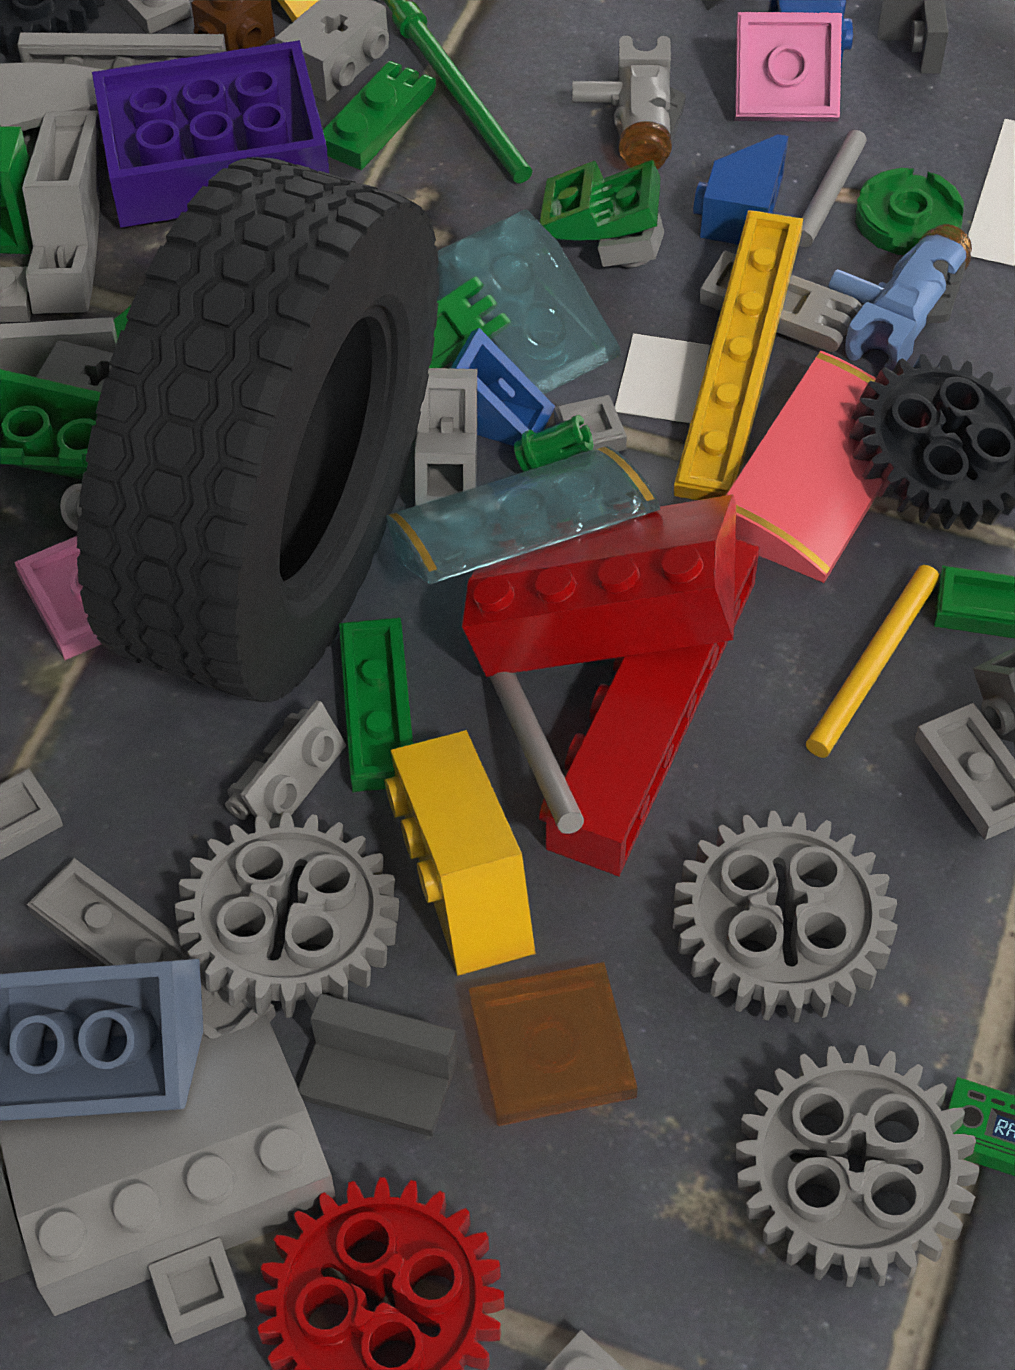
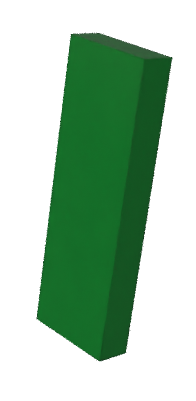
(374, 699)

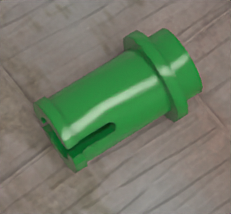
(553, 444)

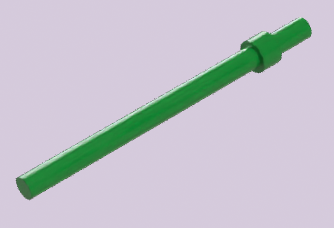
(413, 24)

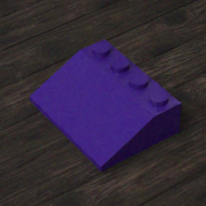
(191, 116)

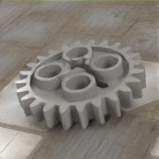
(227, 900)
(846, 911)
(852, 1227)

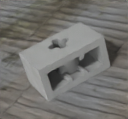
(338, 41)

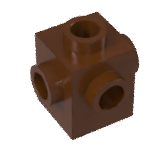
(241, 21)

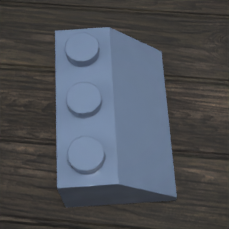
(99, 1039)

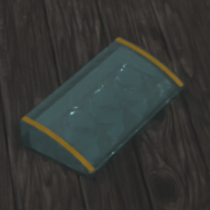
(519, 514)

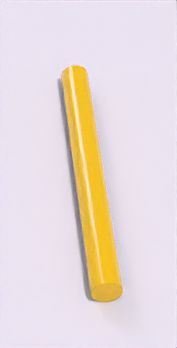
(872, 661)

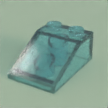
(554, 320)

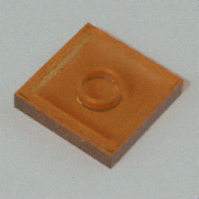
(552, 1043)

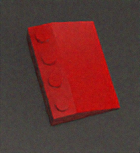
(609, 592)

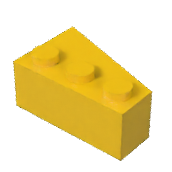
(464, 851)

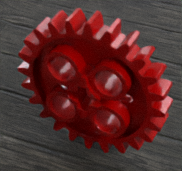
(418, 1246)

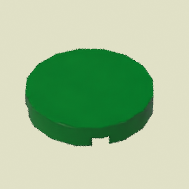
(902, 206)

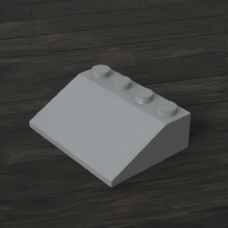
(138, 1187)

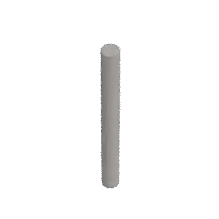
(538, 753)

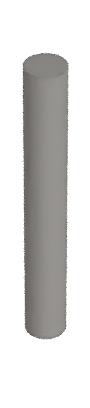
(831, 186)

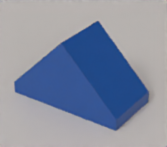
(505, 396)

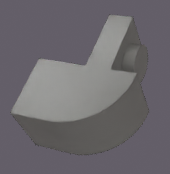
(447, 435)

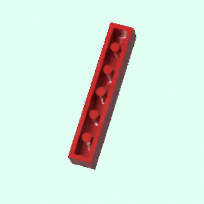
(635, 739)

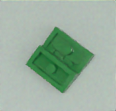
(591, 207)

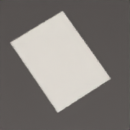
(662, 378)

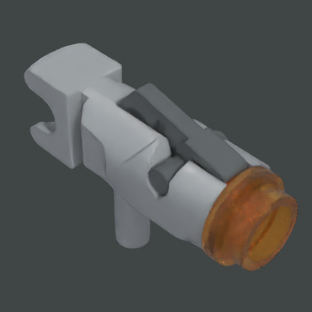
(646, 102)

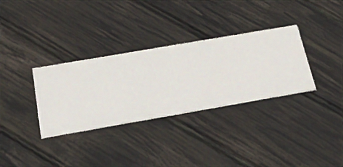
(994, 219)

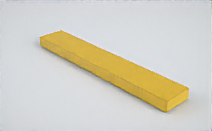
(738, 356)

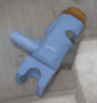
(918, 294)

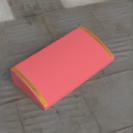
(802, 485)

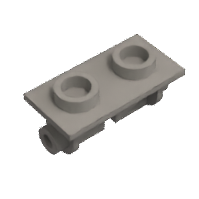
(294, 766)

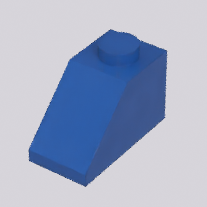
(739, 184)

